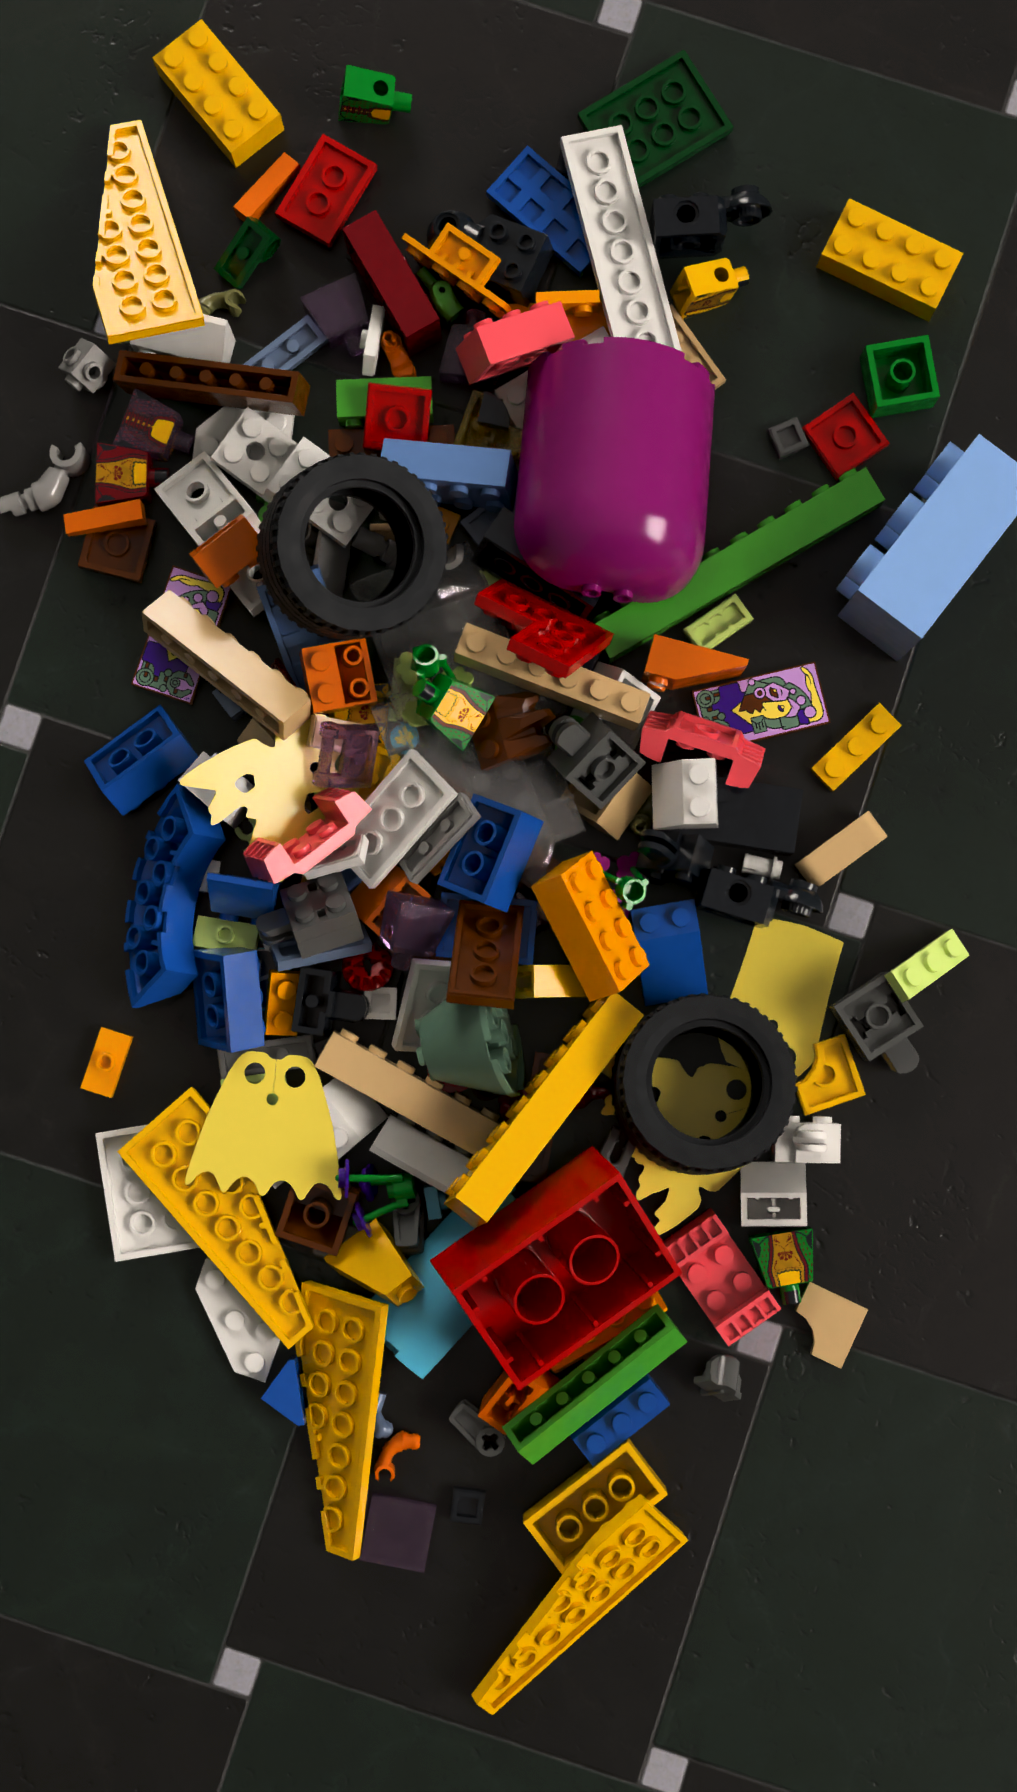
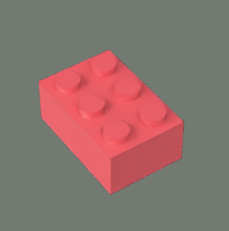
(513, 340)

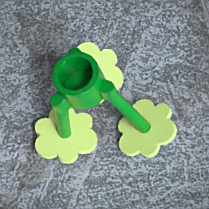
(425, 663)

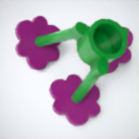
(629, 882)

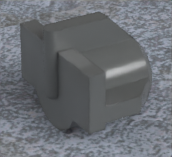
(721, 1378)

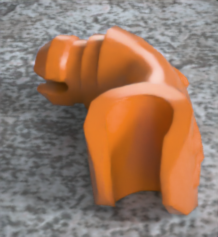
(397, 356)
(398, 1443)

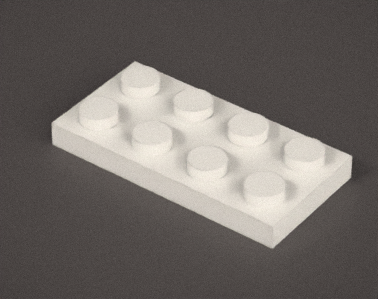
(400, 814)

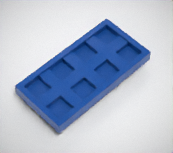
(544, 201)

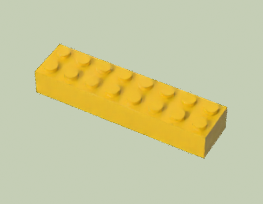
(544, 1109)

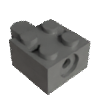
(592, 757)
(315, 914)
(879, 1025)

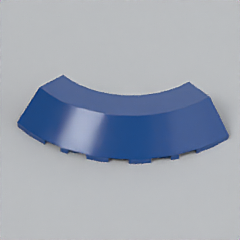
(167, 898)

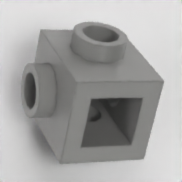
(86, 366)

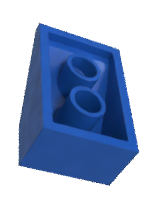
(242, 896)
(673, 950)

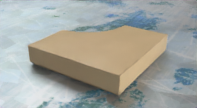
(832, 1322)

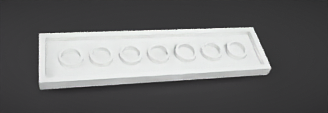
(618, 236)

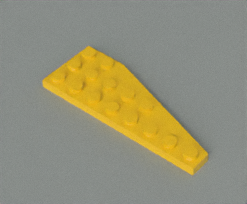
(342, 1390)
(593, 1584)

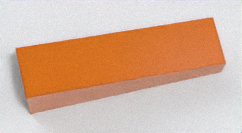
(267, 188)
(105, 518)

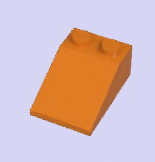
(680, 664)

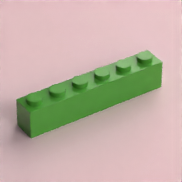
(594, 1384)

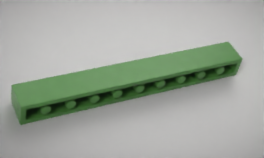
(746, 560)

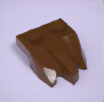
(511, 730)

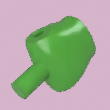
(441, 297)

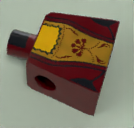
(125, 475)

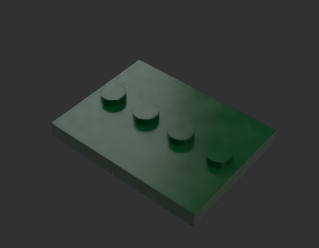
(663, 115)

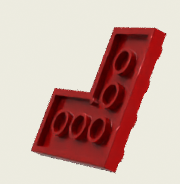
(547, 632)

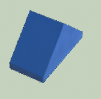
(287, 1394)

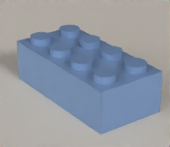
(459, 472)

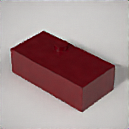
(392, 283)

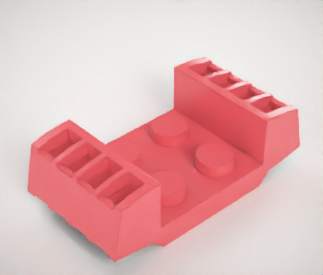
(699, 733)
(276, 862)
(720, 1277)

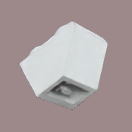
(773, 1194)

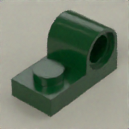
(249, 246)

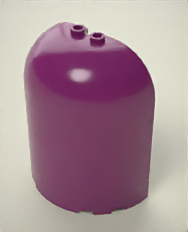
(615, 468)

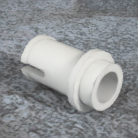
(762, 866)

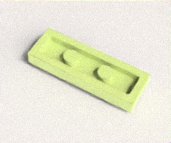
(926, 965)

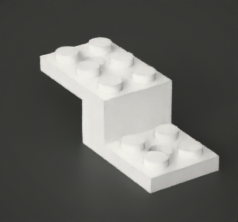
(280, 463)
(210, 513)

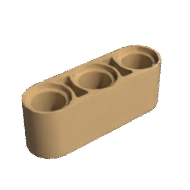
(841, 850)

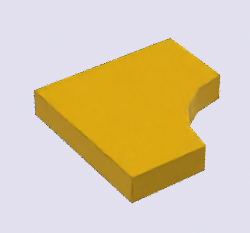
(831, 1078)

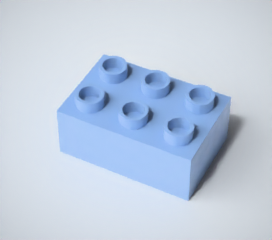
(931, 546)

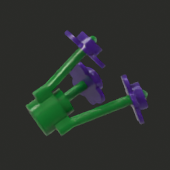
(399, 1186)

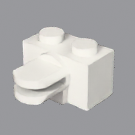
(808, 1141)

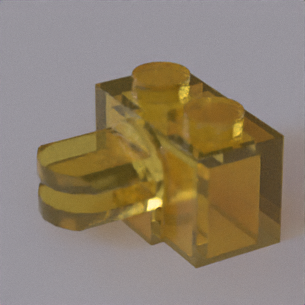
(480, 436)

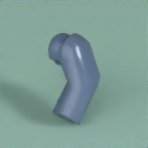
(383, 1427)

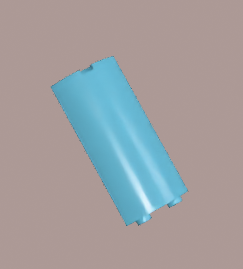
(433, 1320)

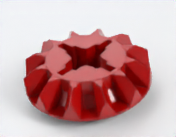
(380, 972)

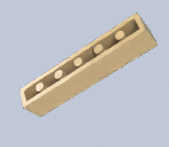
(227, 664)
(580, 690)
(405, 1092)

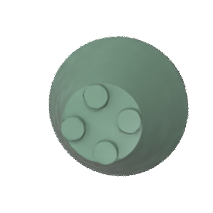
(472, 1048)

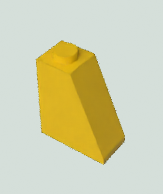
(547, 982)
(377, 1265)

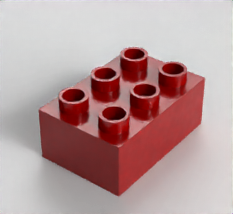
(556, 1266)

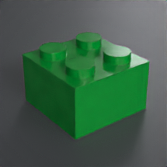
(899, 376)

